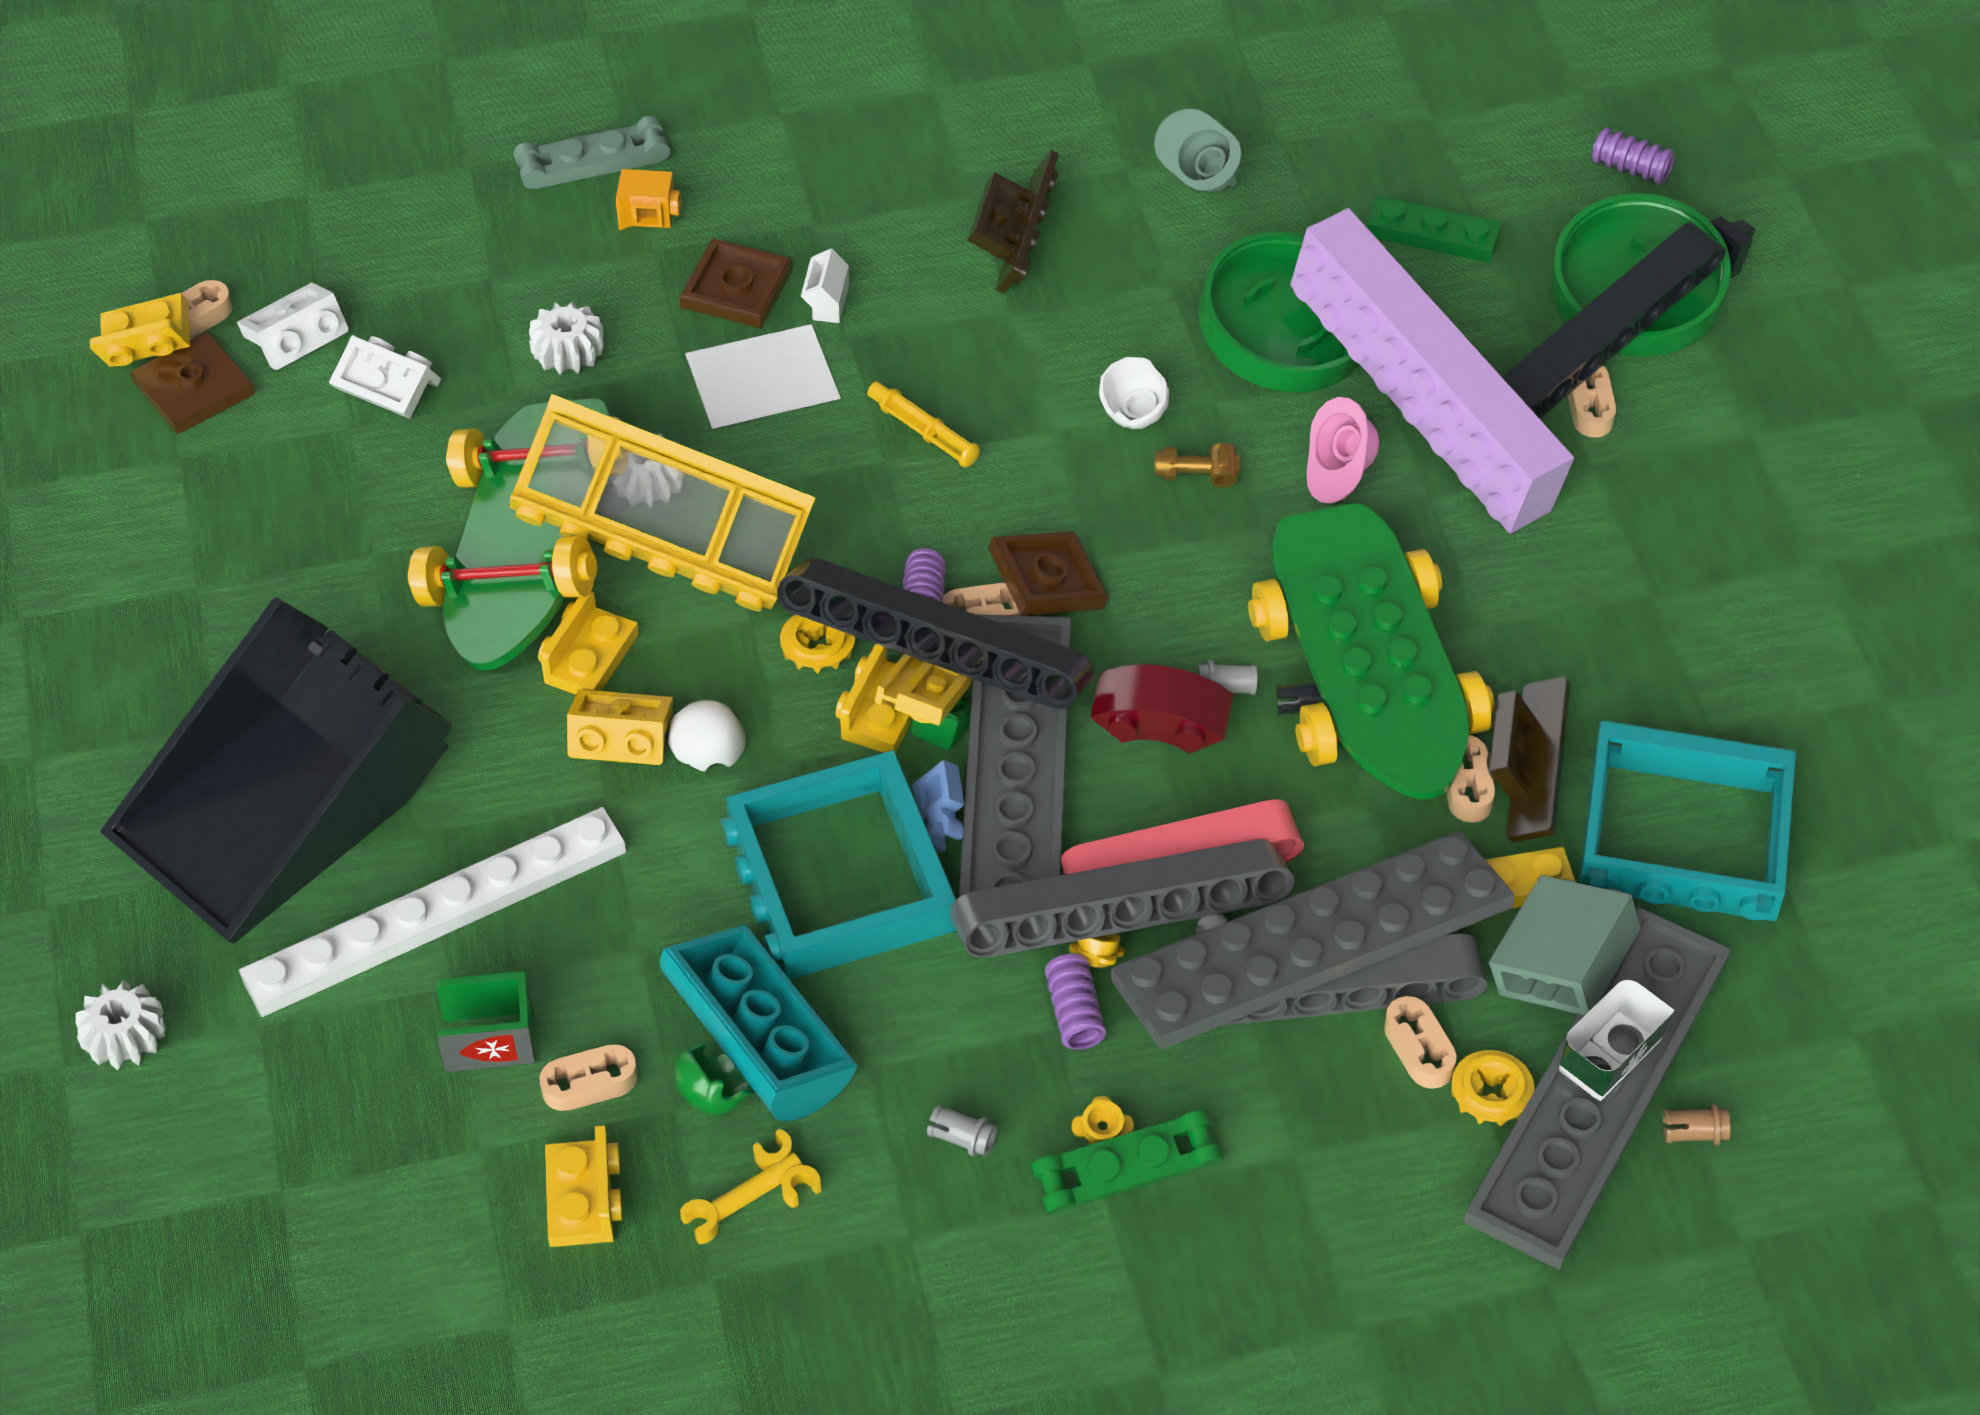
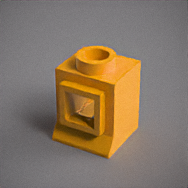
(647, 199)

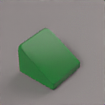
(950, 729)

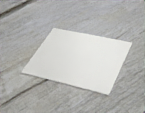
(762, 376)

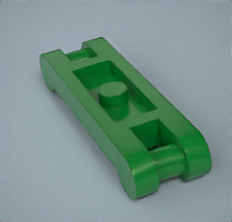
(1126, 1162)

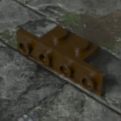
(1009, 219)
(1530, 755)

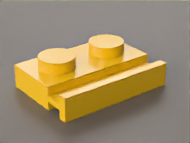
(922, 689)

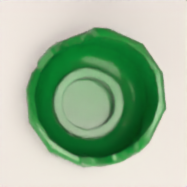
(710, 1082)

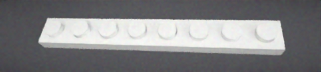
(431, 911)

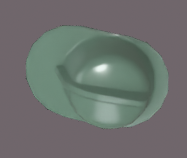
(1198, 150)

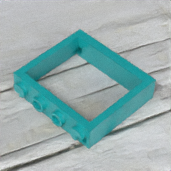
(1697, 760)
(859, 936)

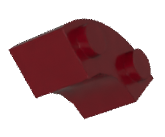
(1162, 706)

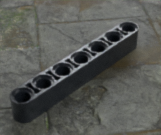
(1615, 318)
(956, 631)

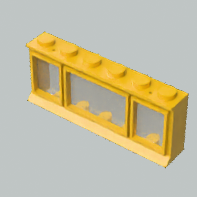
(660, 503)

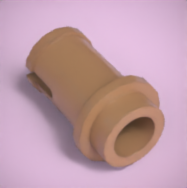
(1699, 1125)

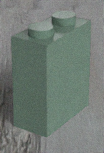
(1565, 945)

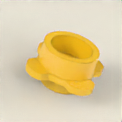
(1099, 950)
(1105, 1111)

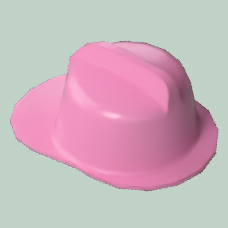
(1340, 449)

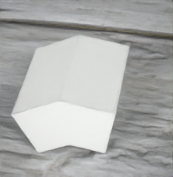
(826, 286)

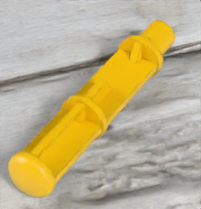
(930, 428)

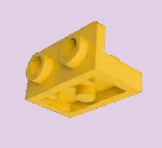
(143, 330)
(585, 647)
(864, 720)
(618, 726)
(580, 1190)

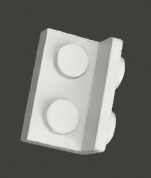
(295, 325)
(383, 377)

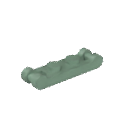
(592, 154)

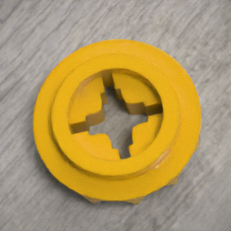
(796, 644)
(1493, 1068)

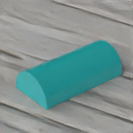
(760, 1021)

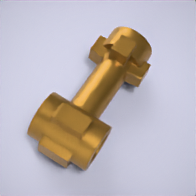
(1221, 464)

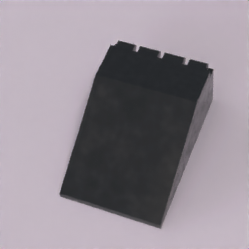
(276, 772)

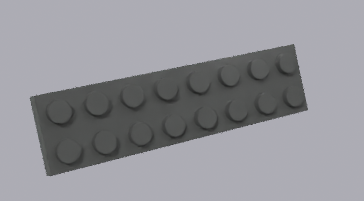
(1014, 778)
(1310, 939)
(1566, 1137)

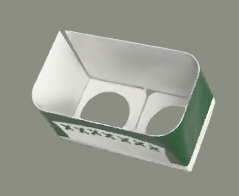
(1625, 1004)

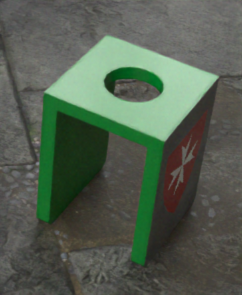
(486, 1044)

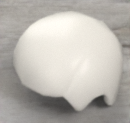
(1134, 392)
(706, 735)

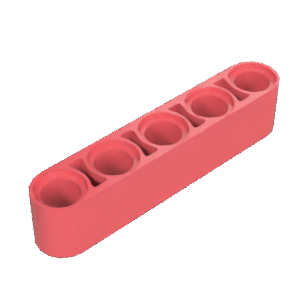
(1255, 821)

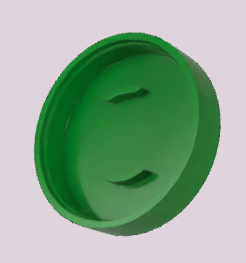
(1612, 239)
(1261, 324)

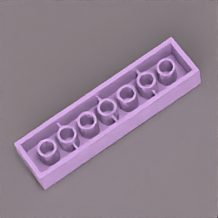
(1430, 371)

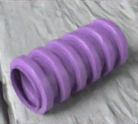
(1633, 155)
(925, 573)
(1075, 1001)

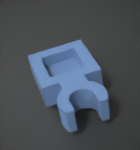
(937, 799)

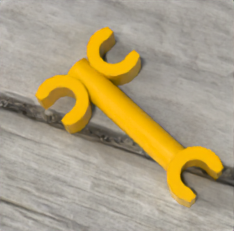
(778, 1169)

